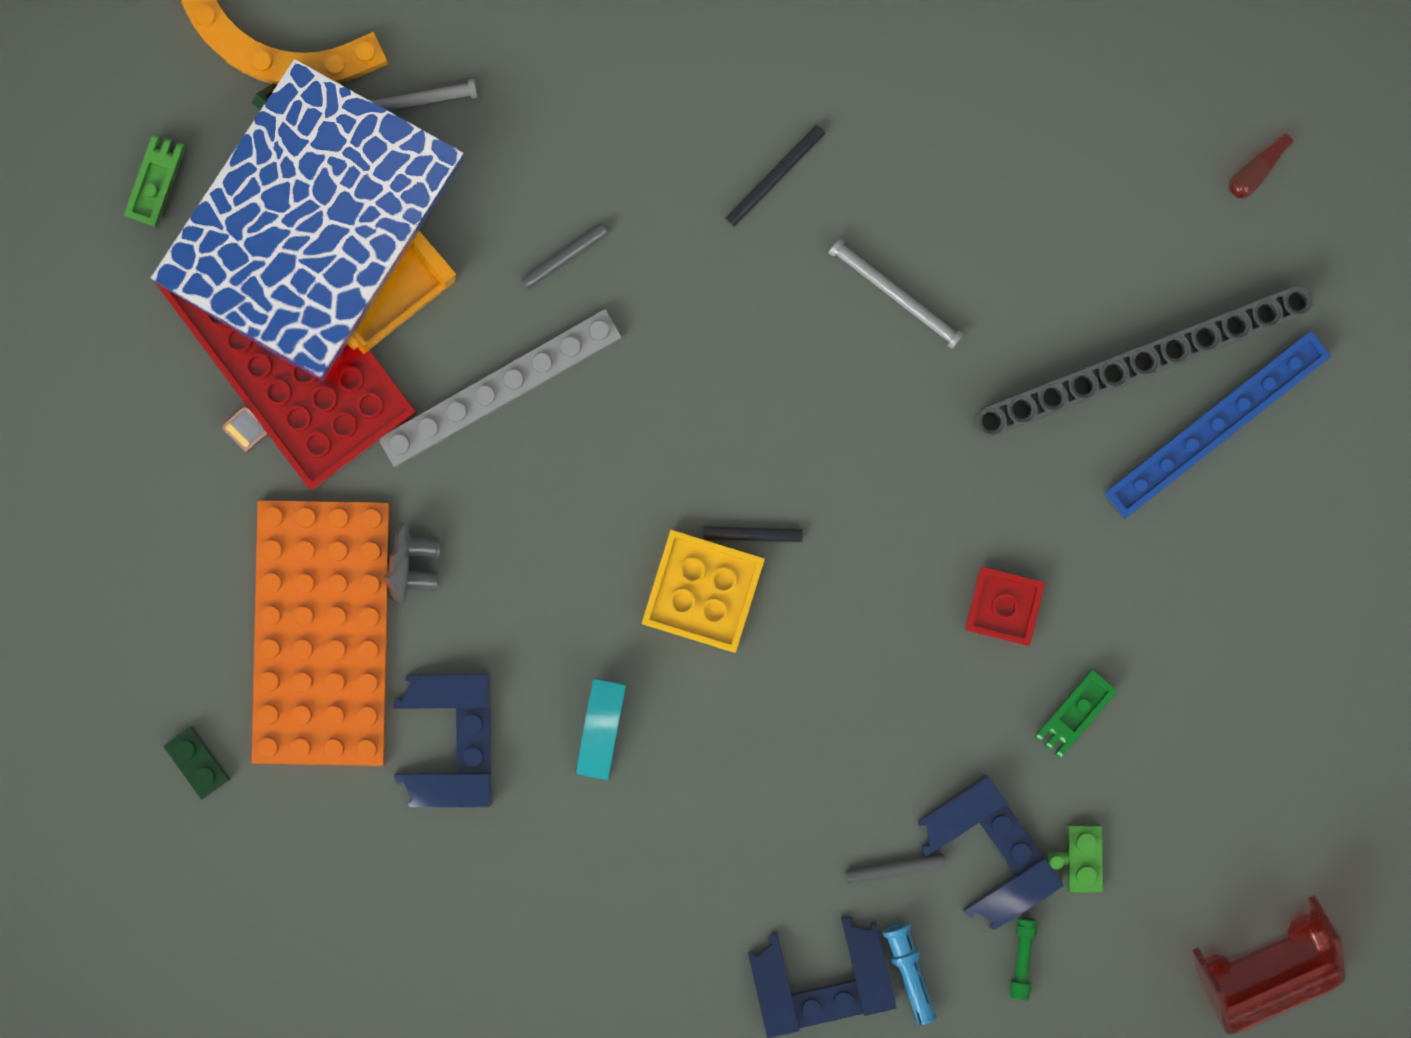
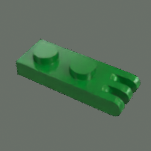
(1076, 712)

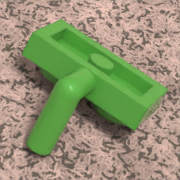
(1082, 858)

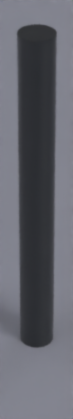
(775, 175)

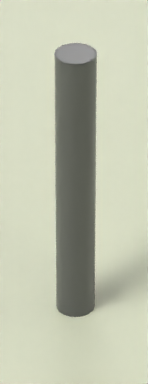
(564, 256)
(895, 868)

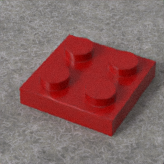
(1004, 606)

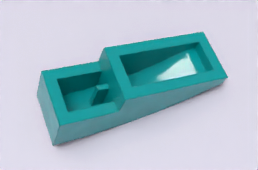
(600, 728)

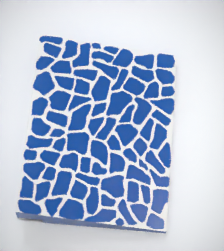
(308, 219)

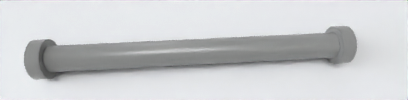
(429, 96)
(896, 293)

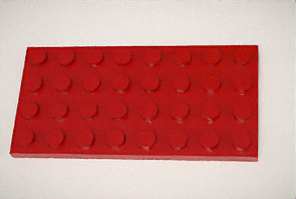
(310, 420)

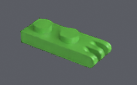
(154, 181)

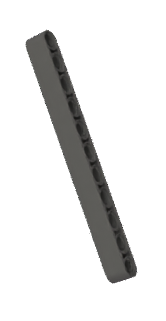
(1156, 354)

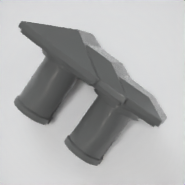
(399, 576)

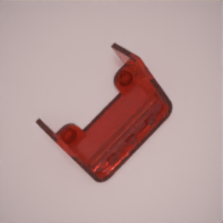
(1277, 975)

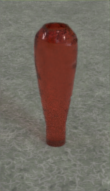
(1254, 172)

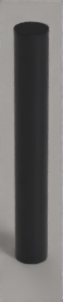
(753, 534)

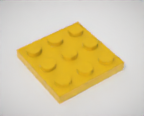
(703, 591)

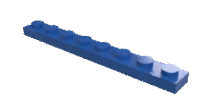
(1217, 424)

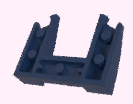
(472, 781)
(1032, 875)
(865, 994)

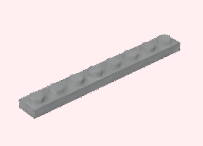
(500, 388)

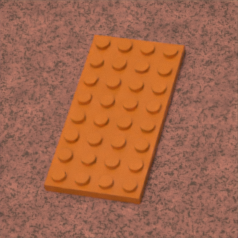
(320, 633)

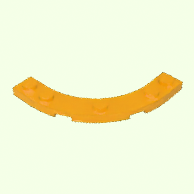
(270, 64)

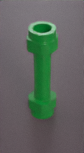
(1020, 987)

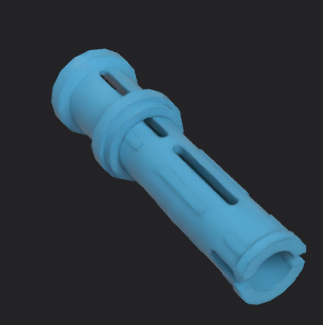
(906, 959)

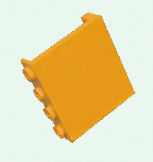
(411, 286)

